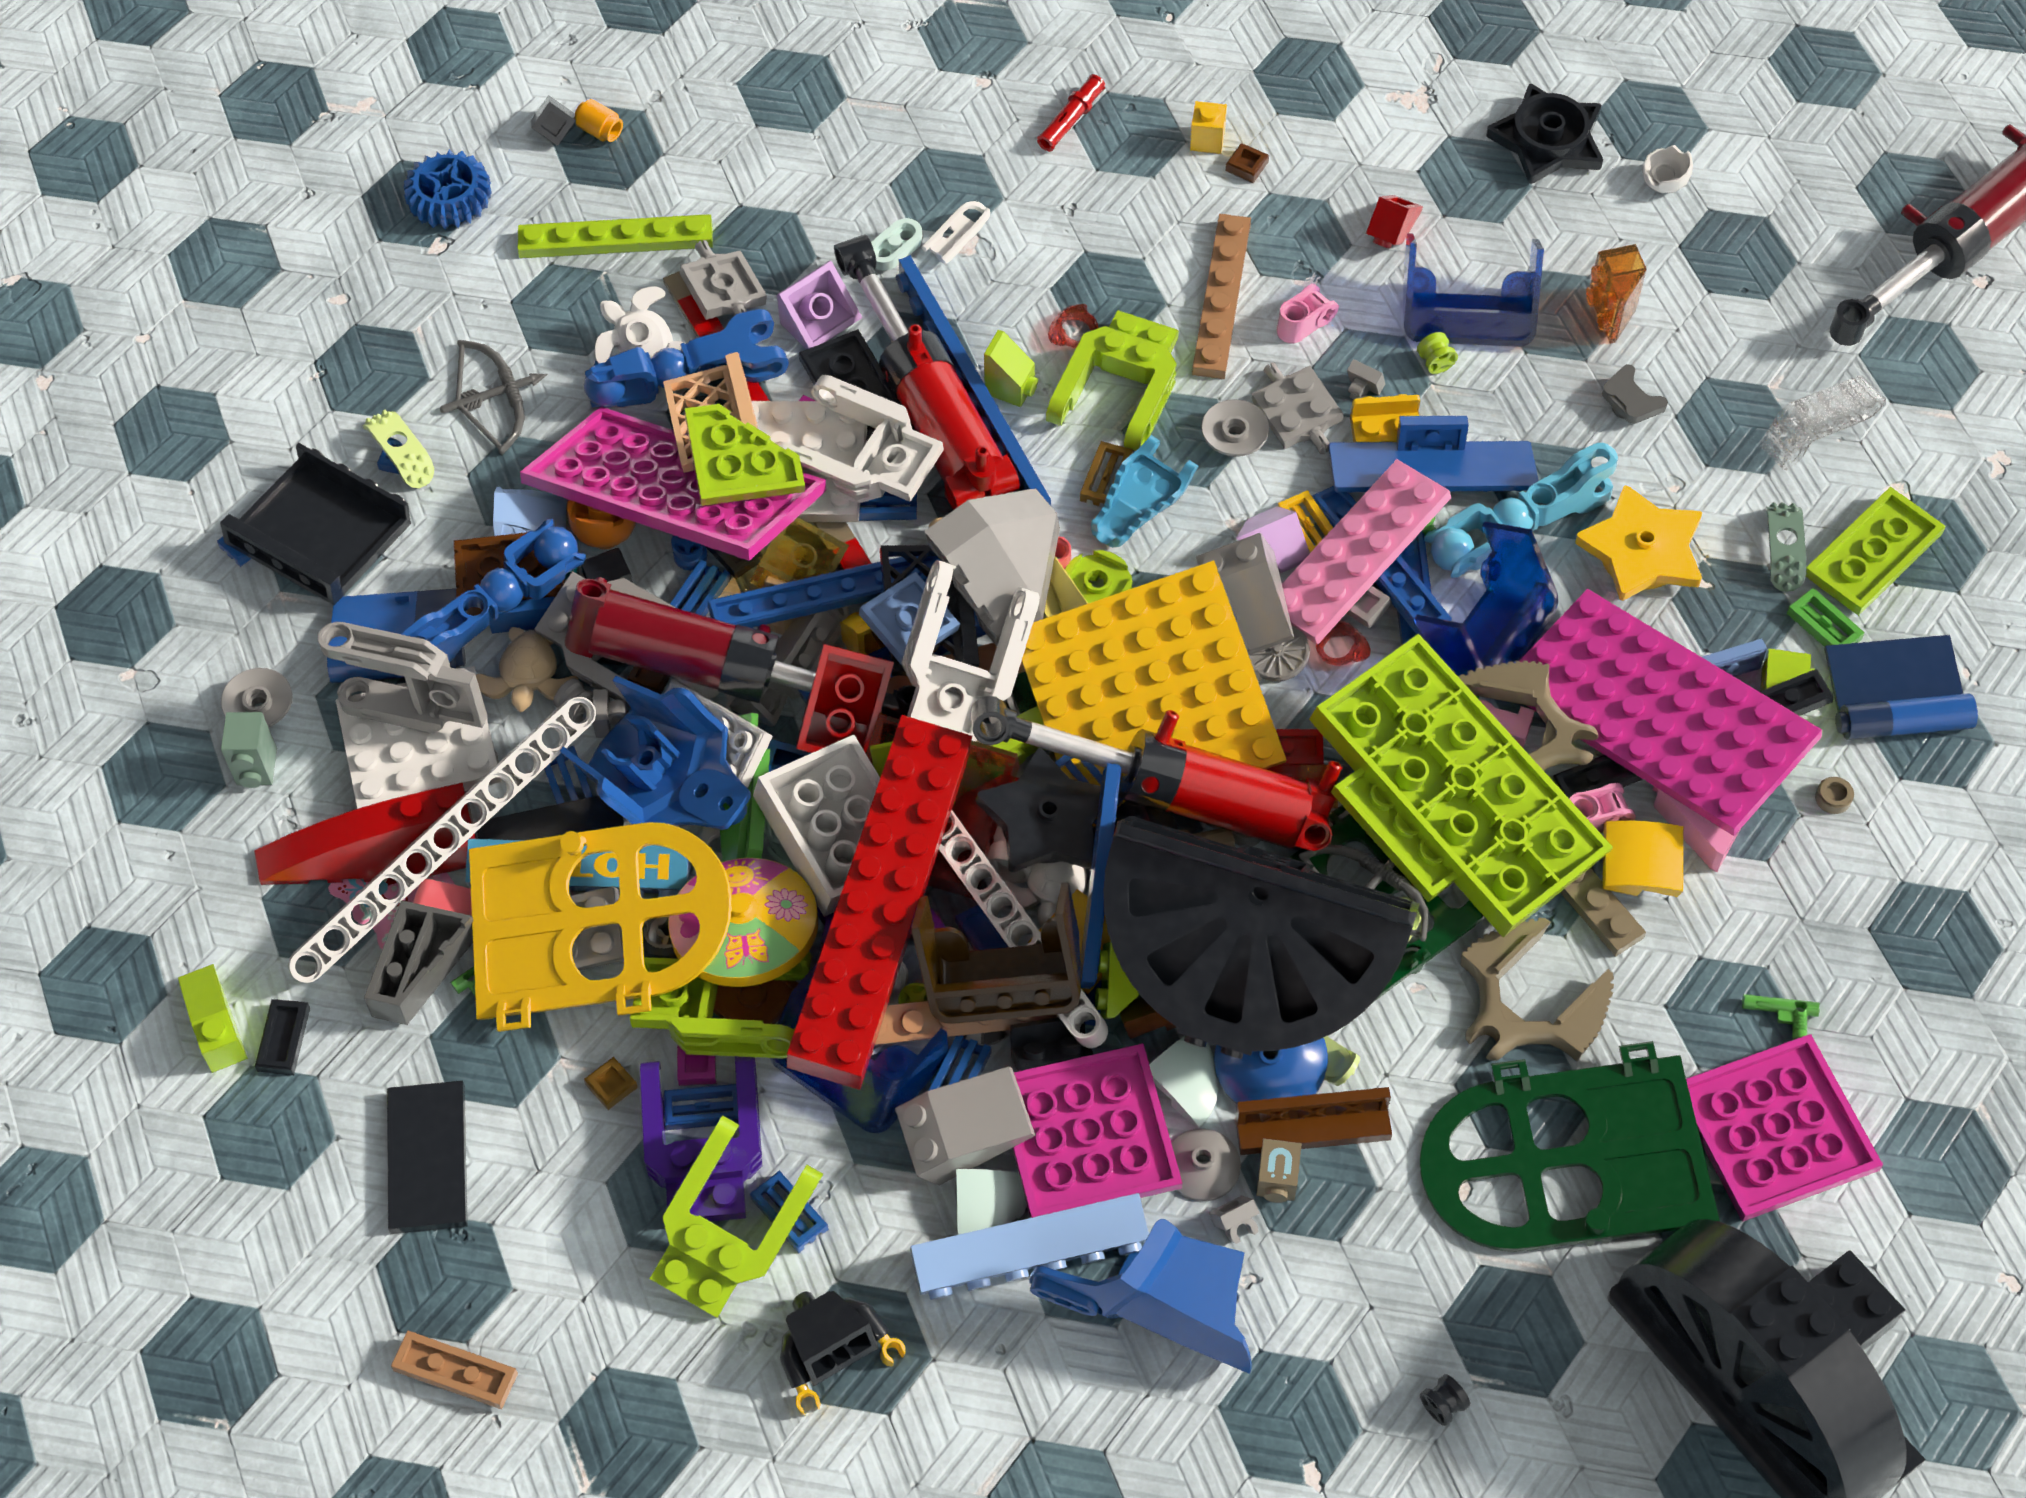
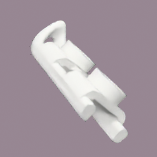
(963, 231)

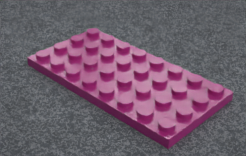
(638, 475)
(1670, 712)

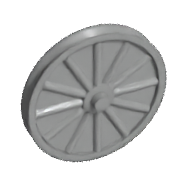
(1282, 660)

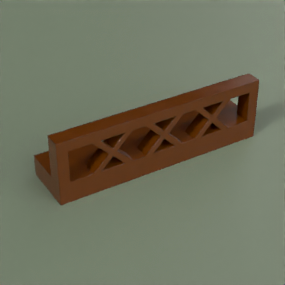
(1315, 1119)

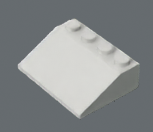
(820, 813)

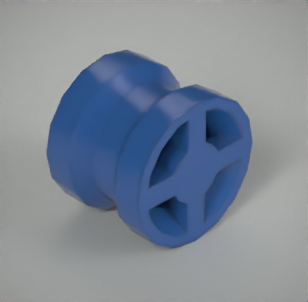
(682, 553)

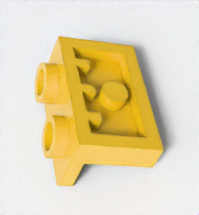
(1378, 417)

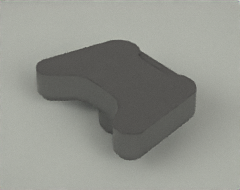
(1629, 399)

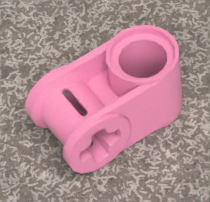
(1304, 314)
(1603, 805)

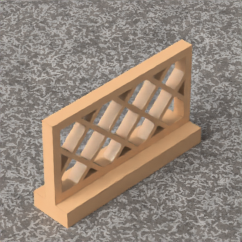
(737, 399)

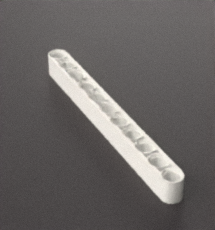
(425, 844)

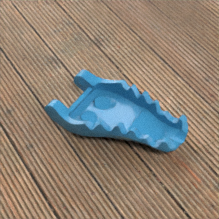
(1139, 493)

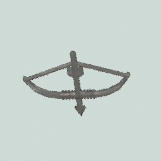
(473, 399)
(1381, 872)

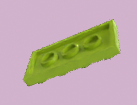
(1874, 550)

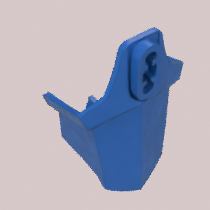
(666, 762)
(1169, 1287)

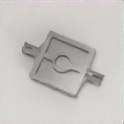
(722, 283)
(1297, 407)
(598, 944)

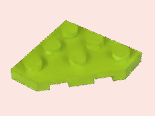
(738, 459)

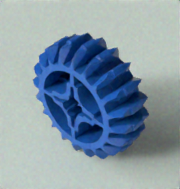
(444, 180)

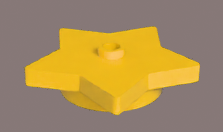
(1644, 545)

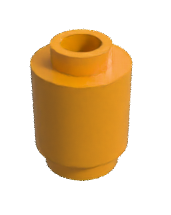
(598, 120)

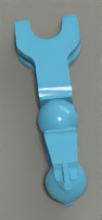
(1563, 492)

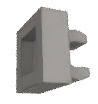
(1364, 380)
(606, 712)
(1234, 1214)

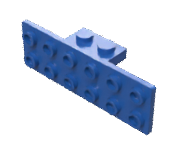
(1440, 452)

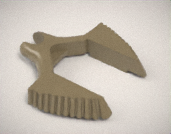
(1529, 685)
(1490, 960)

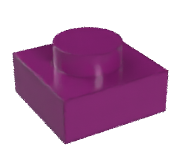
(695, 1069)

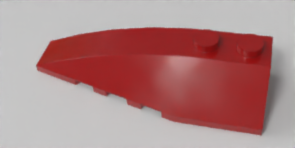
(364, 841)

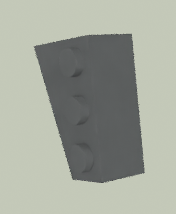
(416, 959)

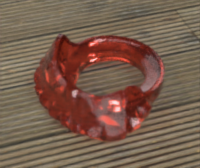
(1073, 312)
(1359, 651)

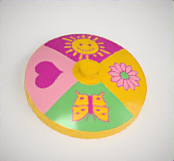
(768, 927)

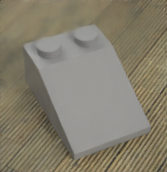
(1254, 590)
(964, 1124)

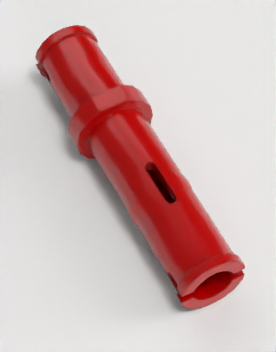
(1078, 103)

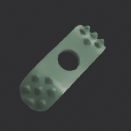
(1786, 561)

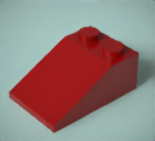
(843, 698)

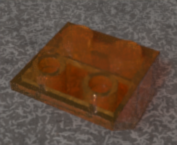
(1616, 288)

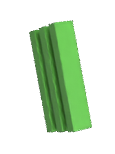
(1819, 625)

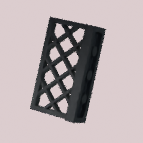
(964, 641)

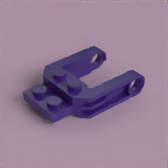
(669, 1164)

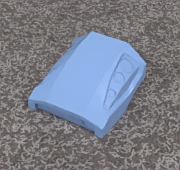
(526, 510)

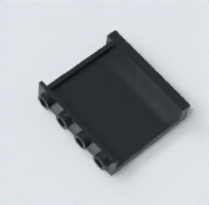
(319, 525)

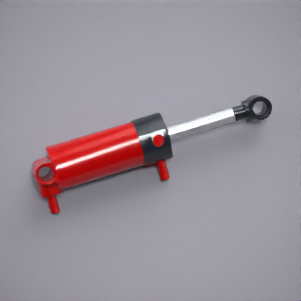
(931, 391)
(1186, 779)

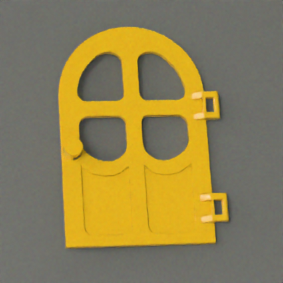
(529, 921)

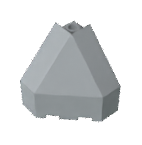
(997, 549)

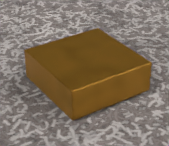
(610, 1083)

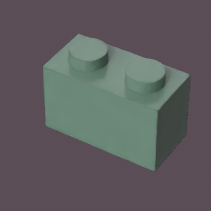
(249, 748)

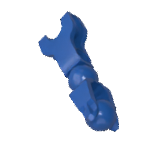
(635, 377)
(502, 588)

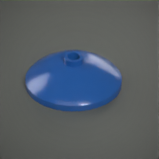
(1290, 1074)

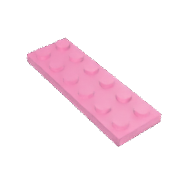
(1361, 548)

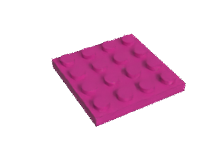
(1779, 1128)
(1094, 1132)

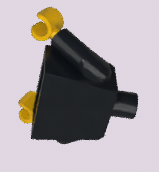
(828, 1337)

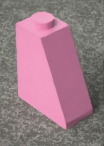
(1700, 834)

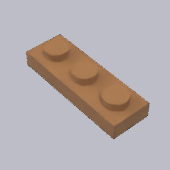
(454, 1369)

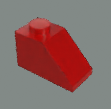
(1392, 220)

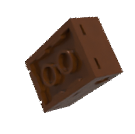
(480, 555)

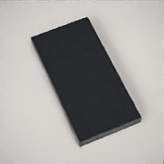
(850, 361)
(552, 820)
(426, 1157)

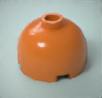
(598, 527)

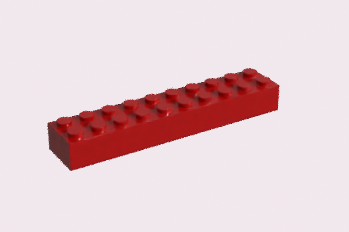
(879, 903)

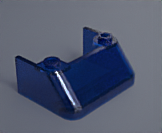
(1469, 317)
(1510, 612)
(888, 1080)

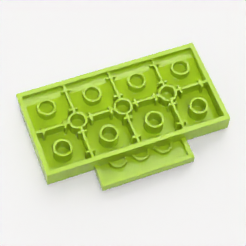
(1453, 789)

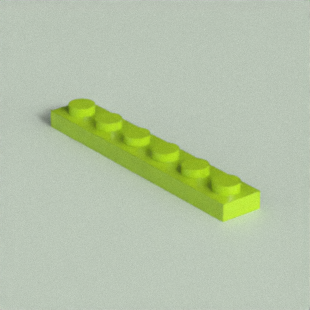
(614, 236)

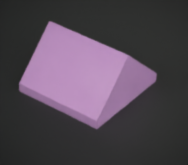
(817, 307)

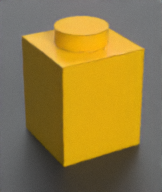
(1208, 127)

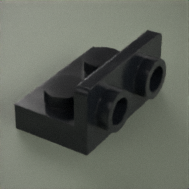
(1044, 1043)

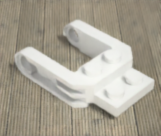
(892, 459)
(949, 687)

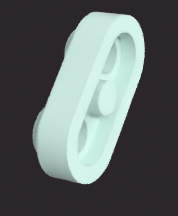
(890, 245)

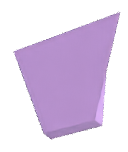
(1283, 534)

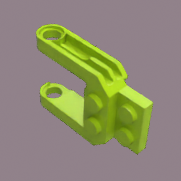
(1128, 349)
(690, 1021)
(706, 1260)

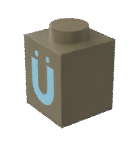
(1278, 1170)

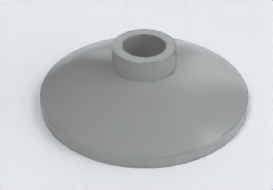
(1238, 418)
(256, 687)
(1211, 1179)

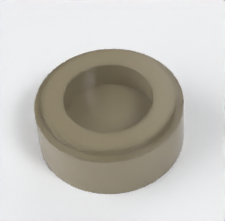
(1834, 795)

